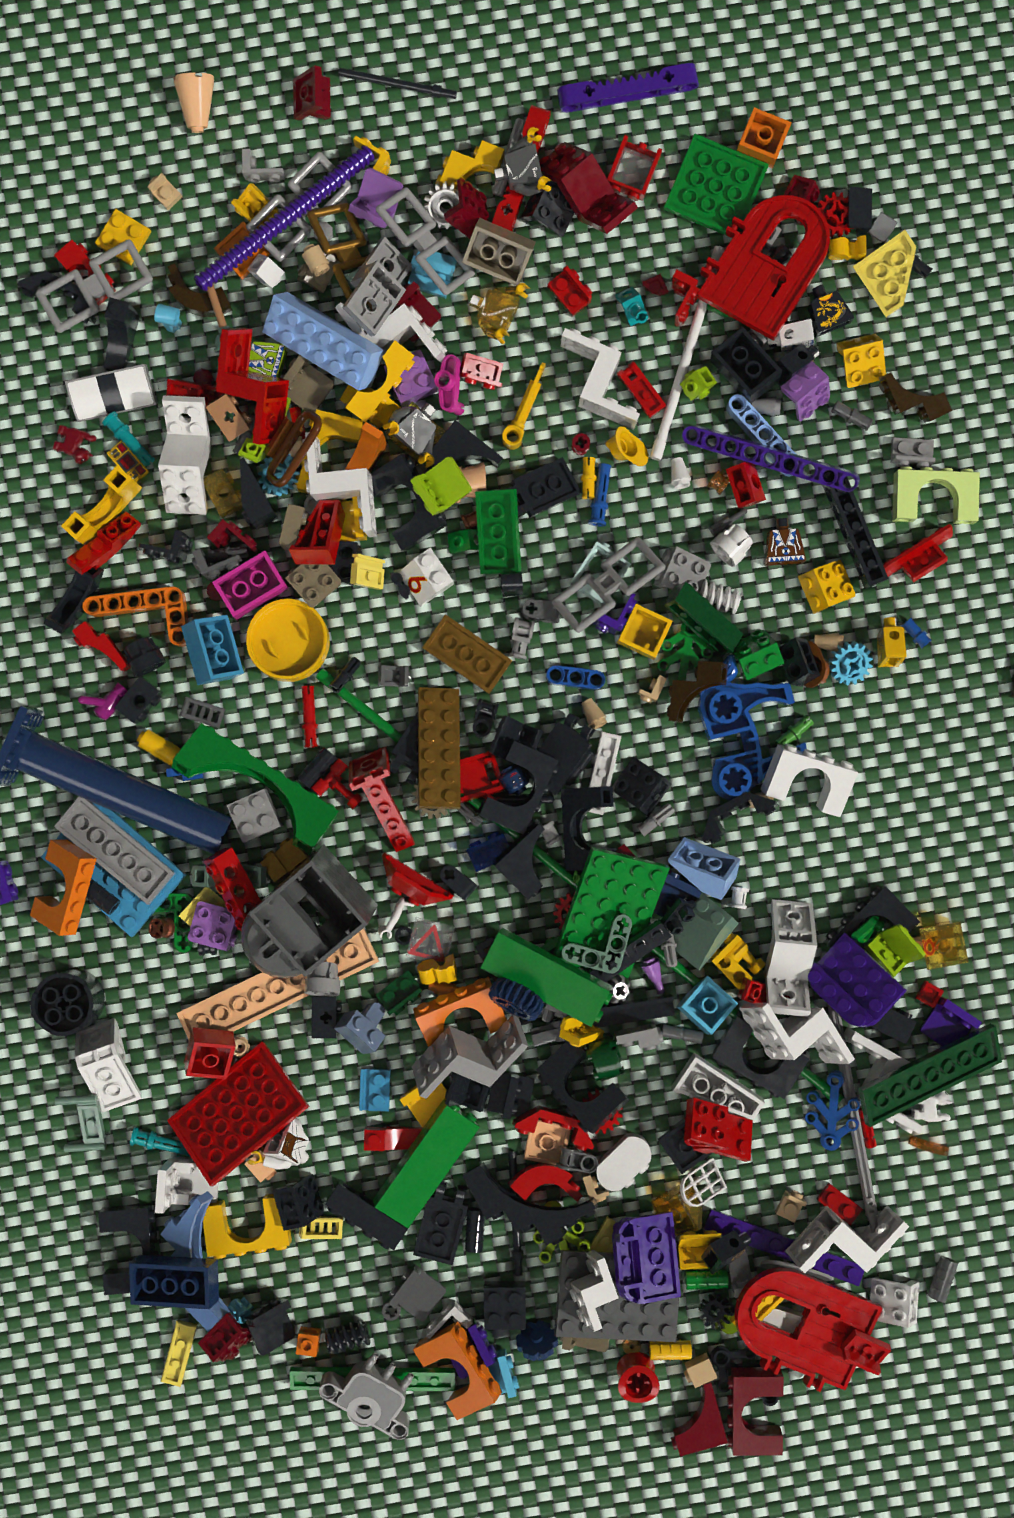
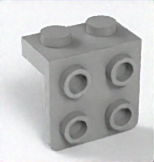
(680, 568)

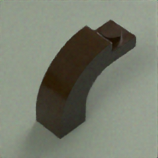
(194, 302)

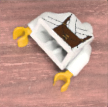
(284, 1148)

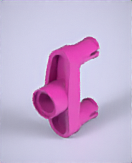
(450, 392)

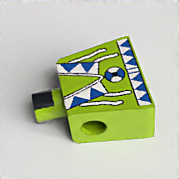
(267, 358)

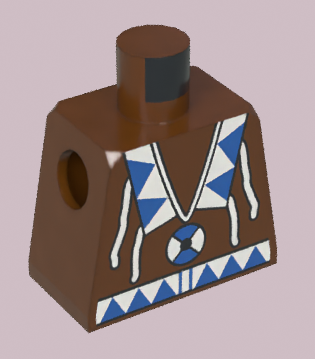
(784, 545)

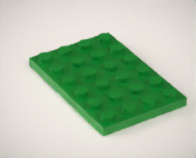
(610, 887)

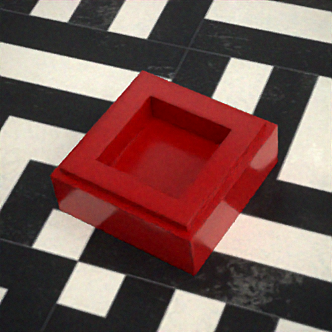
(929, 994)

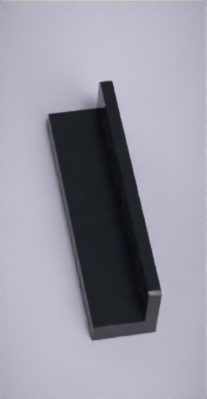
(636, 1010)

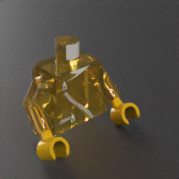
(498, 309)

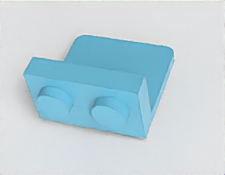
(503, 1374)

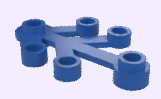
(832, 1113)

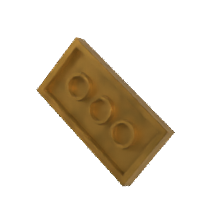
(467, 654)

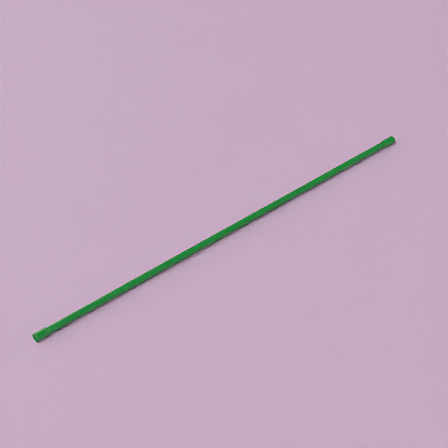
(326, 678)

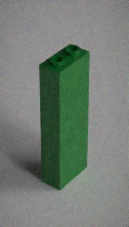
(548, 976)
(426, 1163)

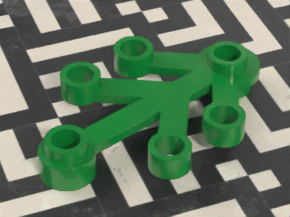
(685, 653)

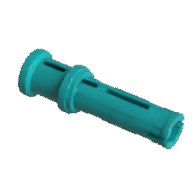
(122, 432)
(150, 1142)

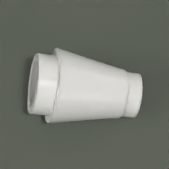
(679, 474)

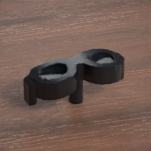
(397, 579)

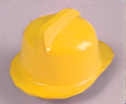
(627, 447)

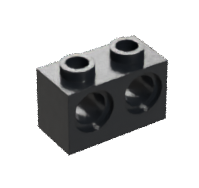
(345, 563)
(801, 660)

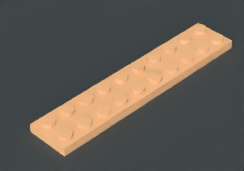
(266, 994)

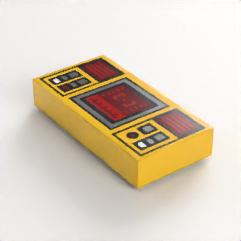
(127, 461)

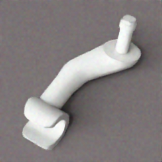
(394, 918)

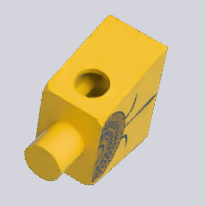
(891, 644)

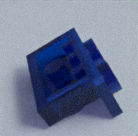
(484, 853)

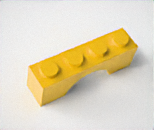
(396, 360)

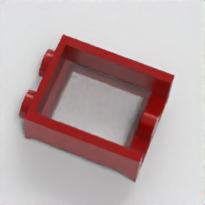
(633, 169)

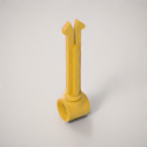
(517, 425)

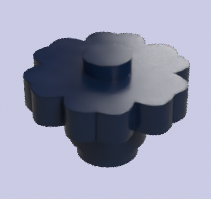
(537, 1341)

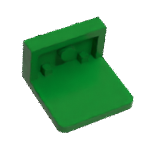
(757, 654)

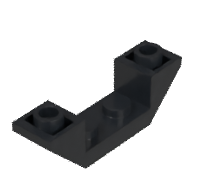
(33, 283)
(714, 828)

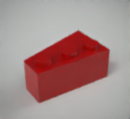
(321, 536)

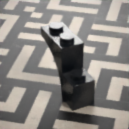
(71, 604)

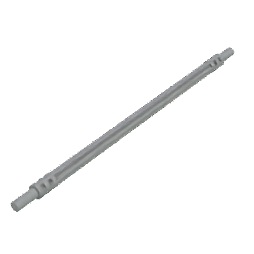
(857, 1135)

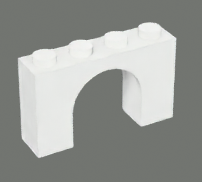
(789, 762)

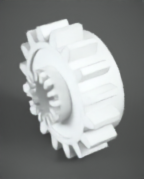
(440, 195)

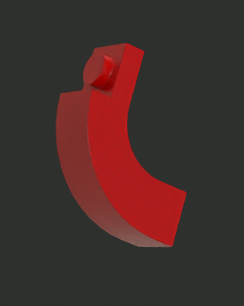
(538, 1174)

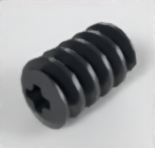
(347, 1337)

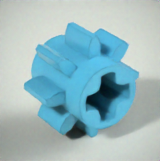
(240, 1309)

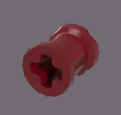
(585, 440)

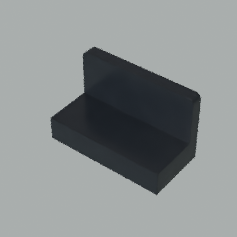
(859, 209)

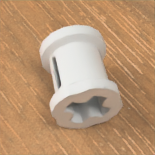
(738, 897)

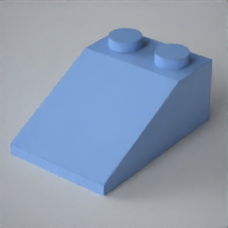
(705, 867)

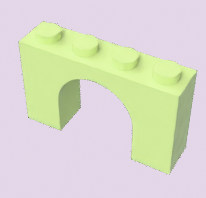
(962, 486)

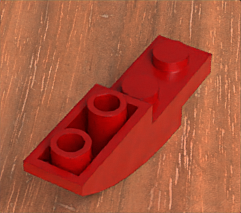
(105, 545)

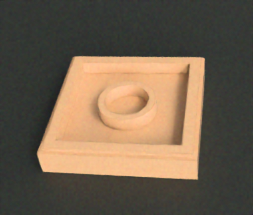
(545, 1143)

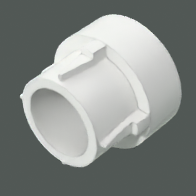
(731, 545)

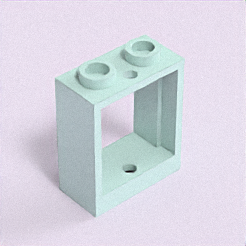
(605, 550)

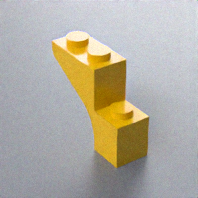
(457, 165)

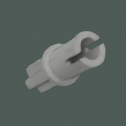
(655, 819)
(669, 951)

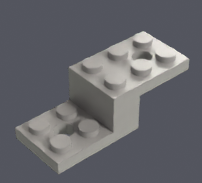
(377, 286)

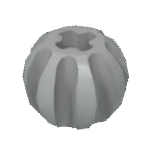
(619, 989)

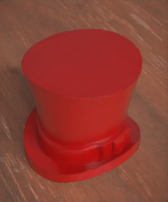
(637, 1378)

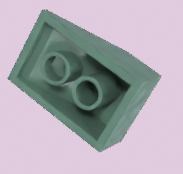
(704, 933)

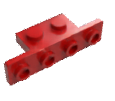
(921, 557)

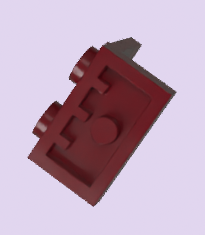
(221, 535)
(225, 1339)

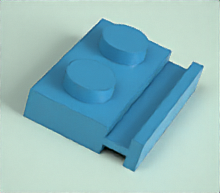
(375, 1089)

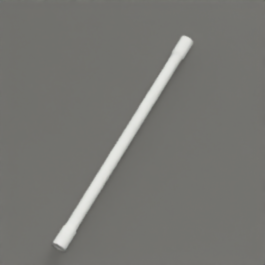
(660, 441)

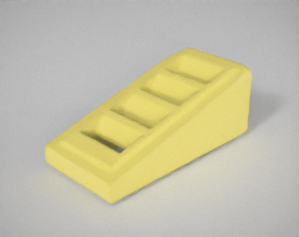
(320, 1235)

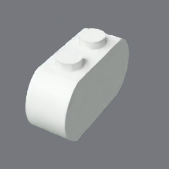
(623, 1162)

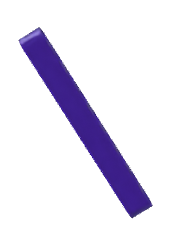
(760, 457)

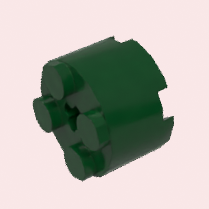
(605, 1058)

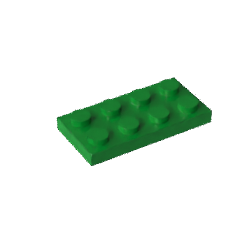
(498, 531)

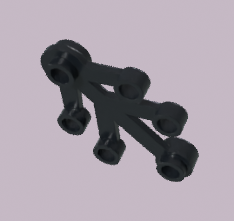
(727, 1361)

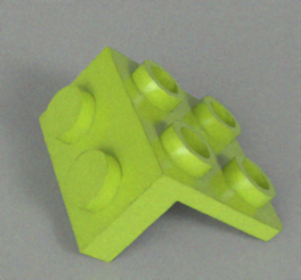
(441, 486)
(894, 949)

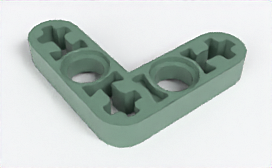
(602, 956)

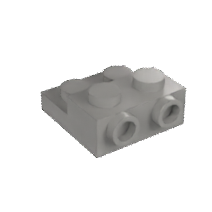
(646, 1036)

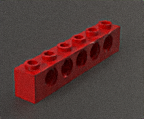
(235, 878)

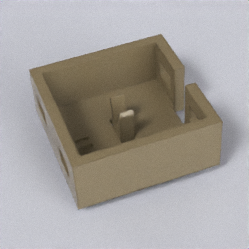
(294, 522)

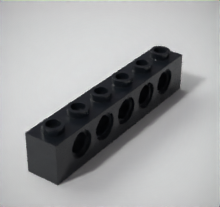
(855, 533)

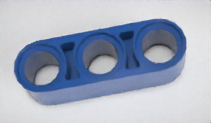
(584, 673)

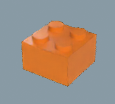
(764, 136)

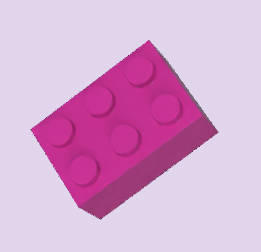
(250, 585)

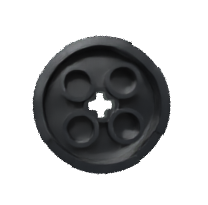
(72, 985)

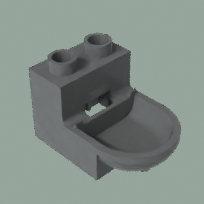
(283, 937)

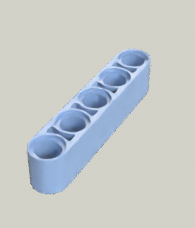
(760, 425)

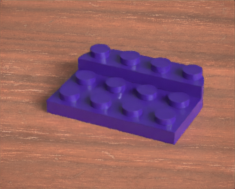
(854, 983)
(646, 1258)

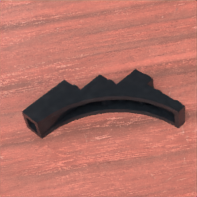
(549, 1221)

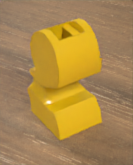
(843, 248)
(431, 971)

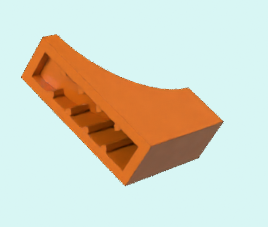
(369, 448)

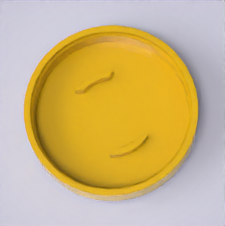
(287, 640)

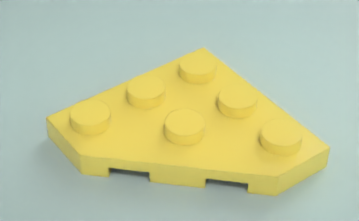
(888, 272)

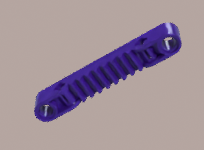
(680, 79)

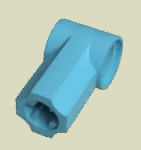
(168, 317)

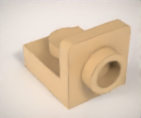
(164, 191)
(656, 687)
(591, 1184)
(790, 1205)

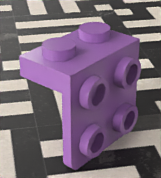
(373, 191)
(807, 390)
(213, 927)

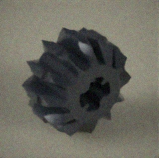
(709, 1308)

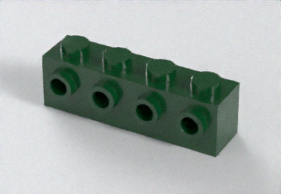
(703, 619)

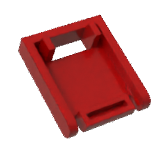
(474, 779)

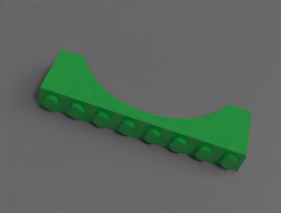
(211, 752)

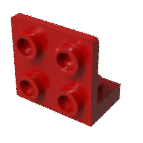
(684, 285)

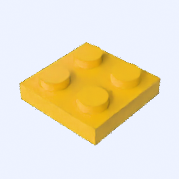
(121, 228)

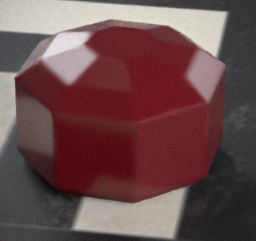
(203, 376)

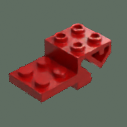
(716, 1131)

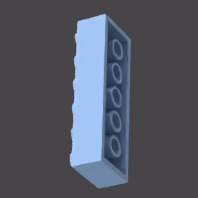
(323, 341)

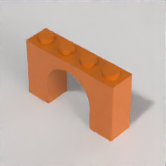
(77, 870)
(433, 1014)
(454, 1344)

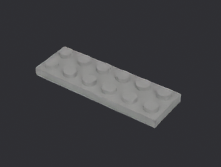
(115, 849)

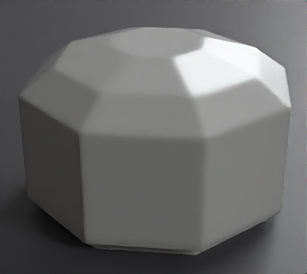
(327, 229)

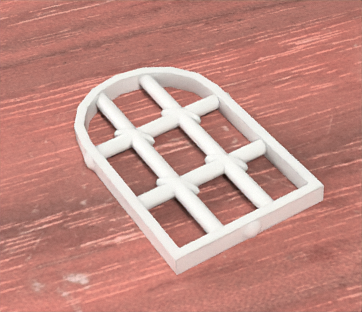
(709, 1185)

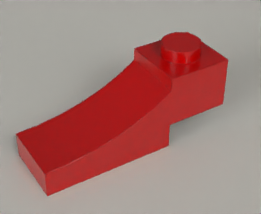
(192, 389)
(88, 637)
(389, 1137)

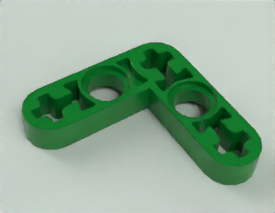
(175, 907)

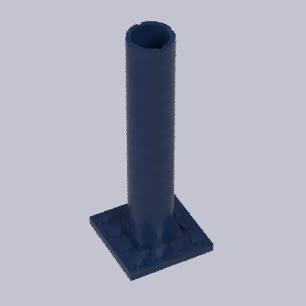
(107, 785)

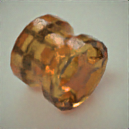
(718, 482)

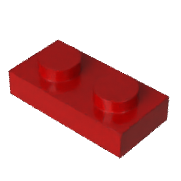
(839, 1203)

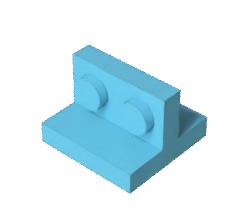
(444, 267)

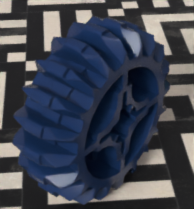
(516, 999)

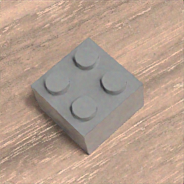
(254, 815)

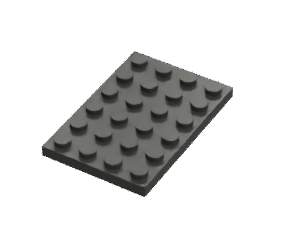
(618, 1318)

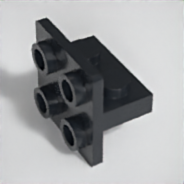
(511, 1095)

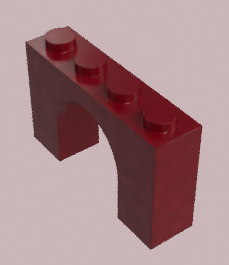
(744, 1437)

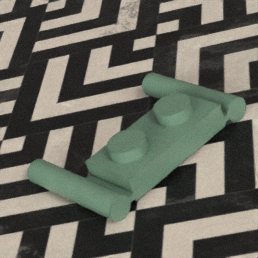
(90, 1122)

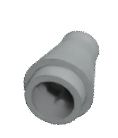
(768, 406)

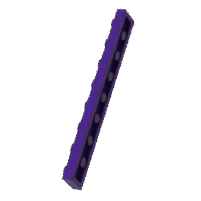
(777, 1244)

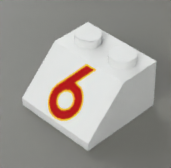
(426, 577)

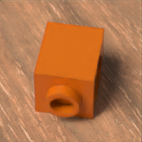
(308, 1341)

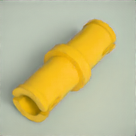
(588, 478)

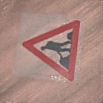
(430, 940)

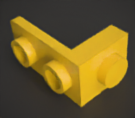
(383, 162)

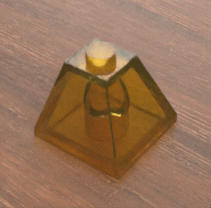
(685, 1217)

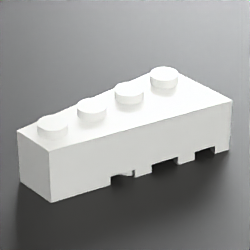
(711, 1084)

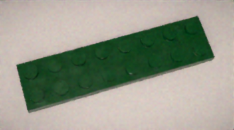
(929, 1075)

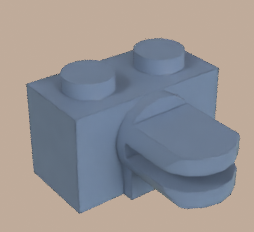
(362, 1029)

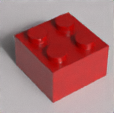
(209, 1053)

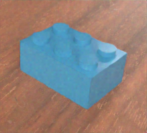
(212, 649)

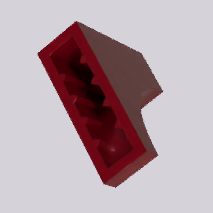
(703, 1429)

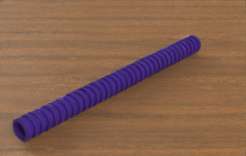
(285, 217)

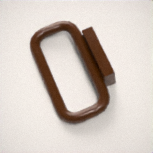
(284, 441)

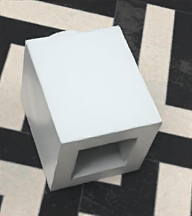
(265, 271)

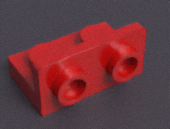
(570, 291)

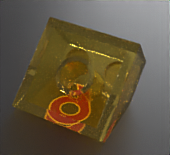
(943, 944)

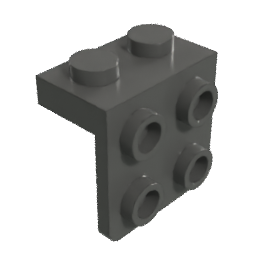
(215, 571)
(417, 1293)

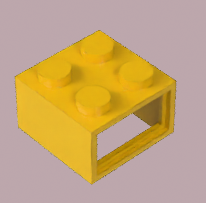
(644, 631)

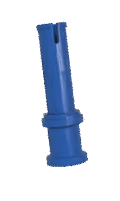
(599, 504)

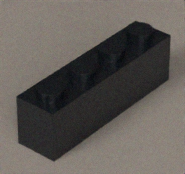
(360, 1211)

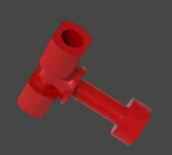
(333, 780)

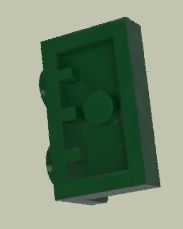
(399, 993)

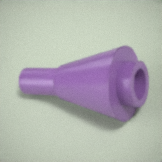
(651, 967)

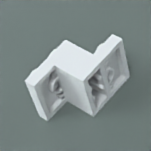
(593, 1290)

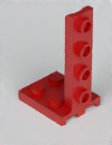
(369, 774)

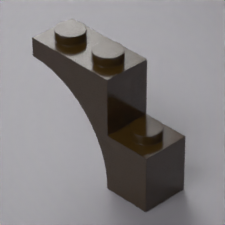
(901, 400)
(683, 692)

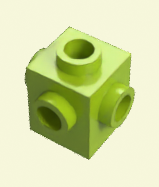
(698, 383)

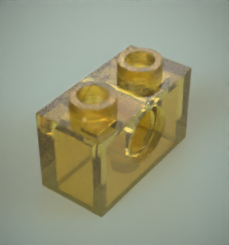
(214, 484)

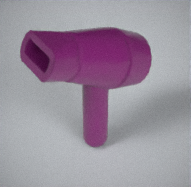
(105, 706)

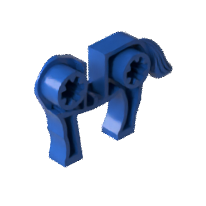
(726, 713)

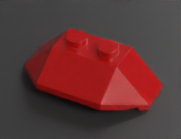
(412, 883)

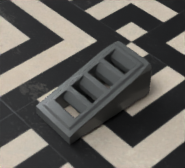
(183, 713)

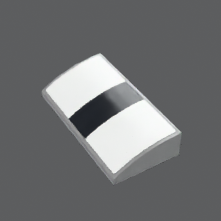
(111, 392)

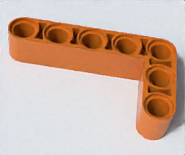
(144, 605)

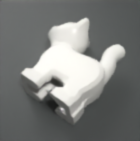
(928, 1110)

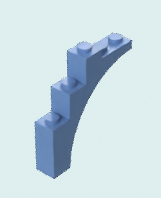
(185, 1237)

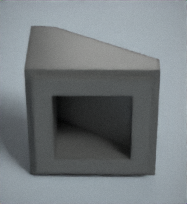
(882, 227)

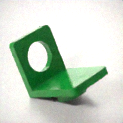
(462, 541)

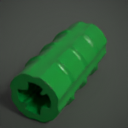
(705, 1280)

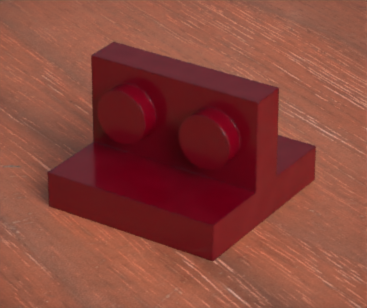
(311, 94)

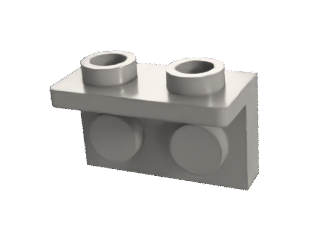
(912, 451)

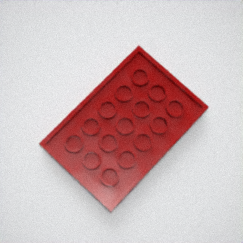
(237, 1114)

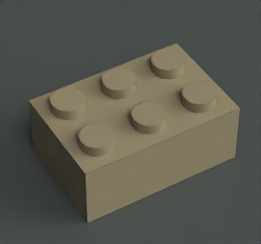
(498, 252)

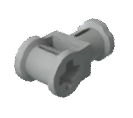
(521, 636)

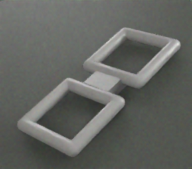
(279, 200)
(424, 240)
(93, 286)
(607, 584)

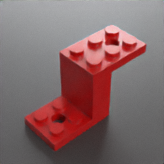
(238, 381)

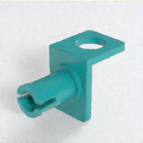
(632, 306)

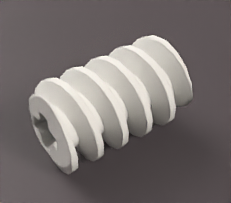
(721, 597)

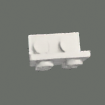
(897, 1300)

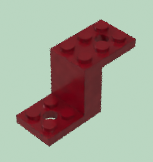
(586, 187)

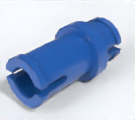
(916, 633)

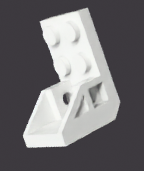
(102, 1065)
(179, 1182)

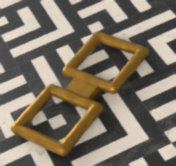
(345, 251)

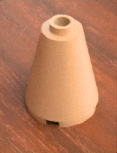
(195, 99)

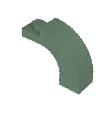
(255, 873)

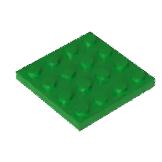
(715, 185)

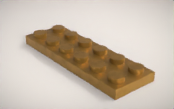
(438, 748)

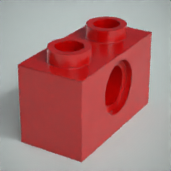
(745, 484)

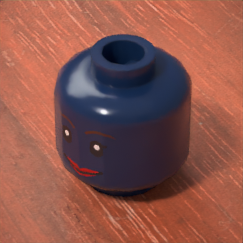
(514, 779)

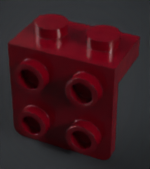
(469, 210)
(413, 297)

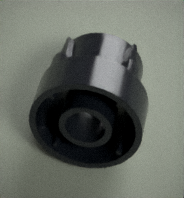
(143, 656)

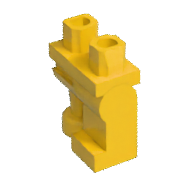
(730, 955)

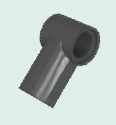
(547, 1033)

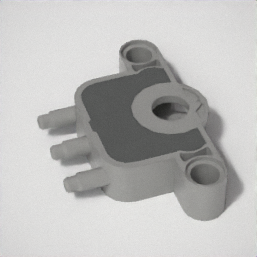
(372, 1387)

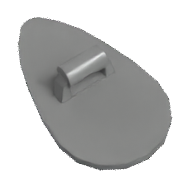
(769, 1264)

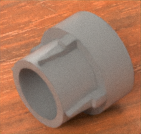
(323, 980)

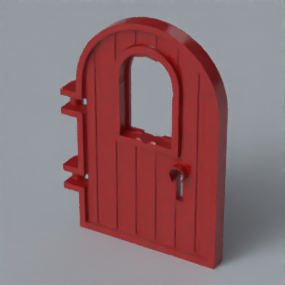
(750, 277)
(819, 1336)

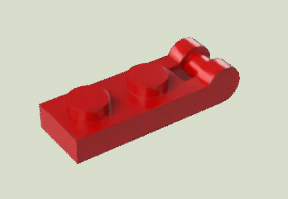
(641, 390)

